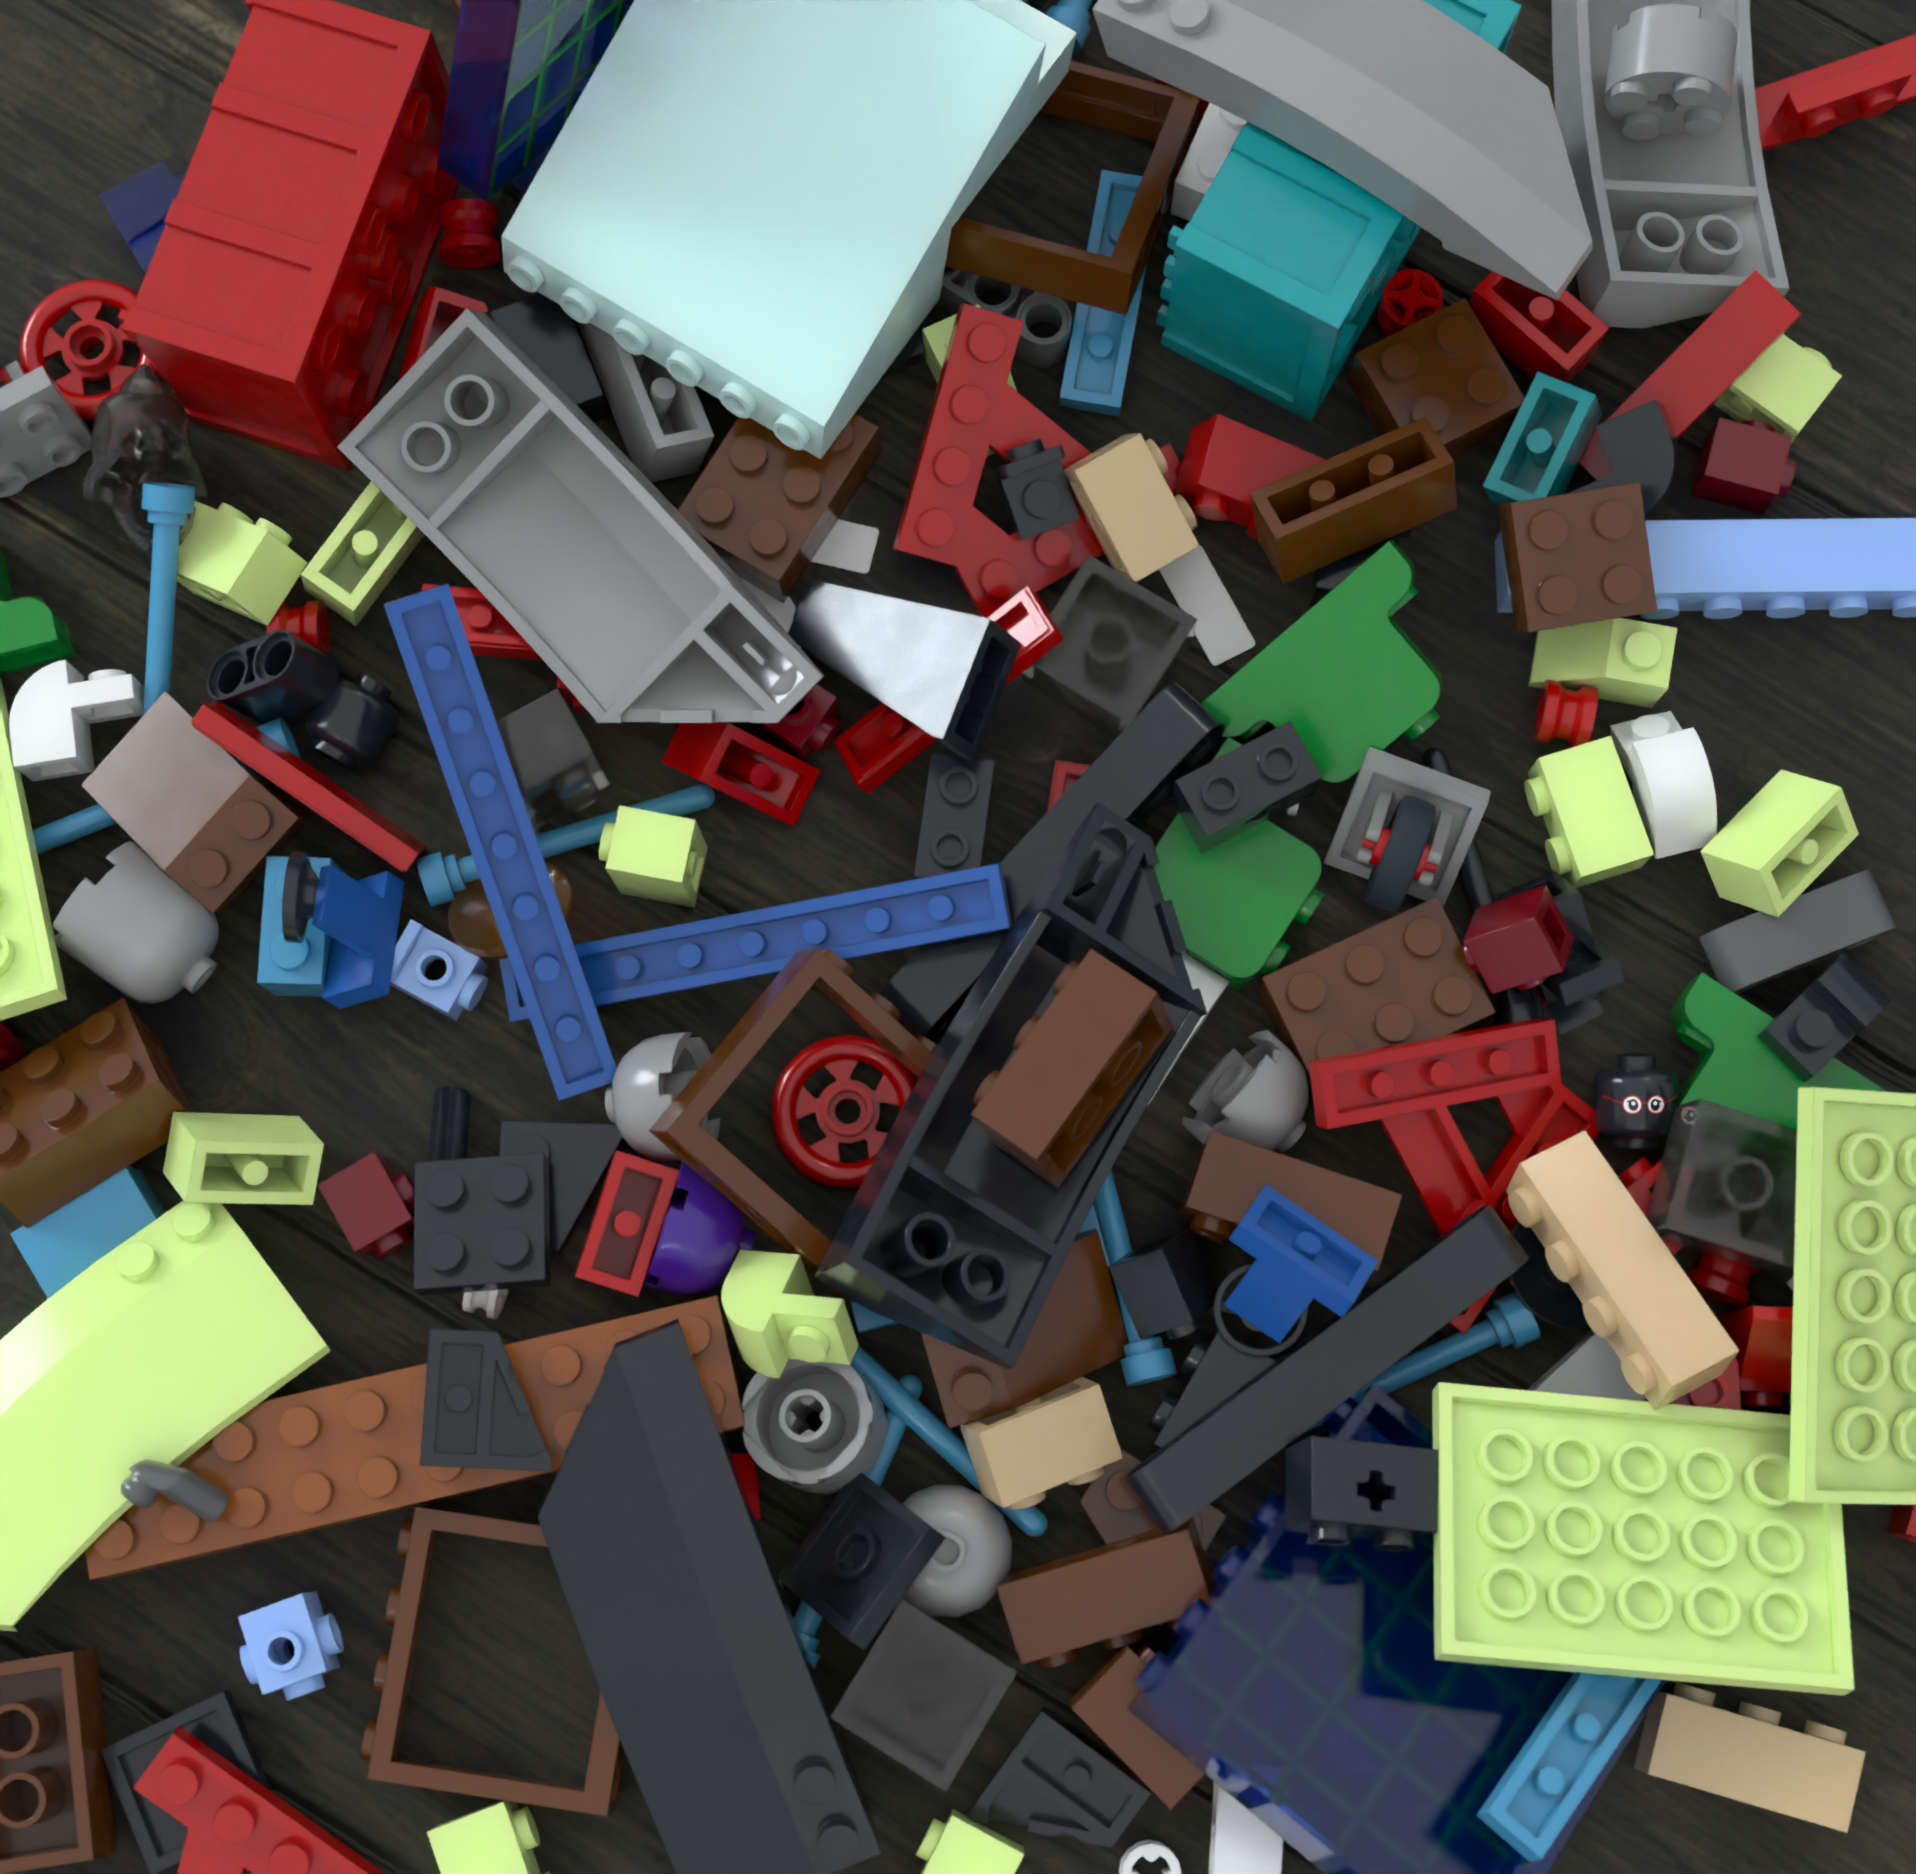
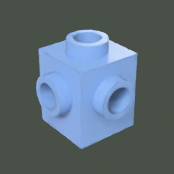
(268, 1637)

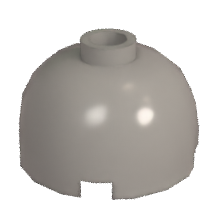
(648, 1083)
(1253, 1096)
(971, 1557)

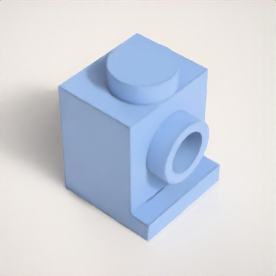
(456, 990)

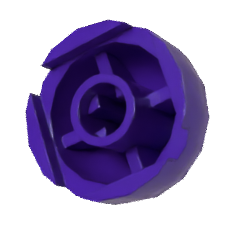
(697, 1238)

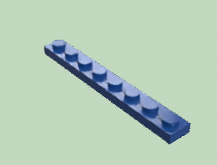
(501, 839)
(767, 938)

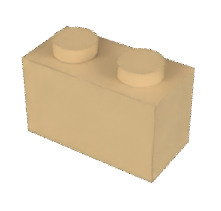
(1132, 506)
(1042, 1445)

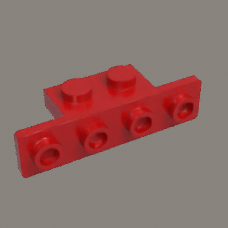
(1837, 93)

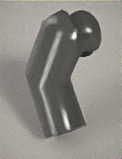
(177, 1484)

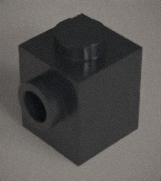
(1165, 1285)

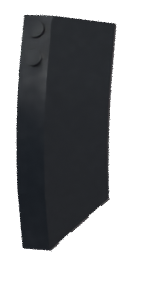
(945, 1219)
(696, 1630)

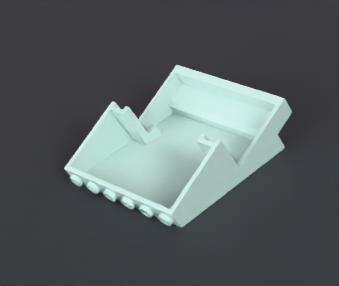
(779, 187)

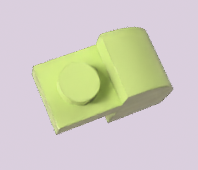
(780, 1317)

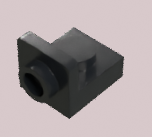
(1036, 489)

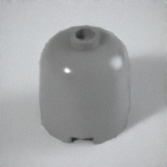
(139, 929)

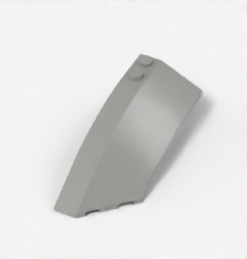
(1389, 103)
(1667, 215)
(573, 540)

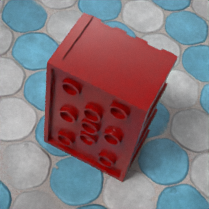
(300, 227)

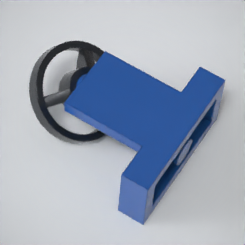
(358, 917)
(1293, 1264)

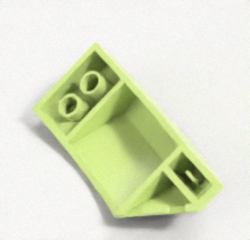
(131, 1367)

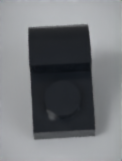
(1643, 451)
(1589, 964)
(1824, 1017)

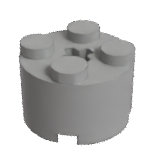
(1670, 72)
(783, 1440)

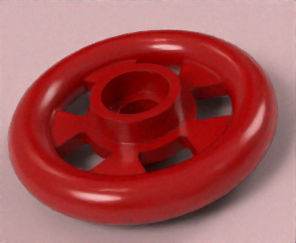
(42, 343)
(793, 1102)

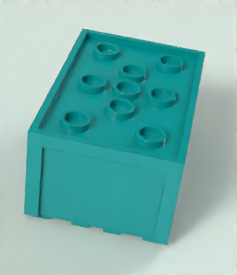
(1290, 258)

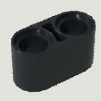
(272, 677)

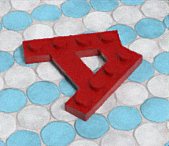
(967, 417)
(1410, 1093)
(236, 1819)

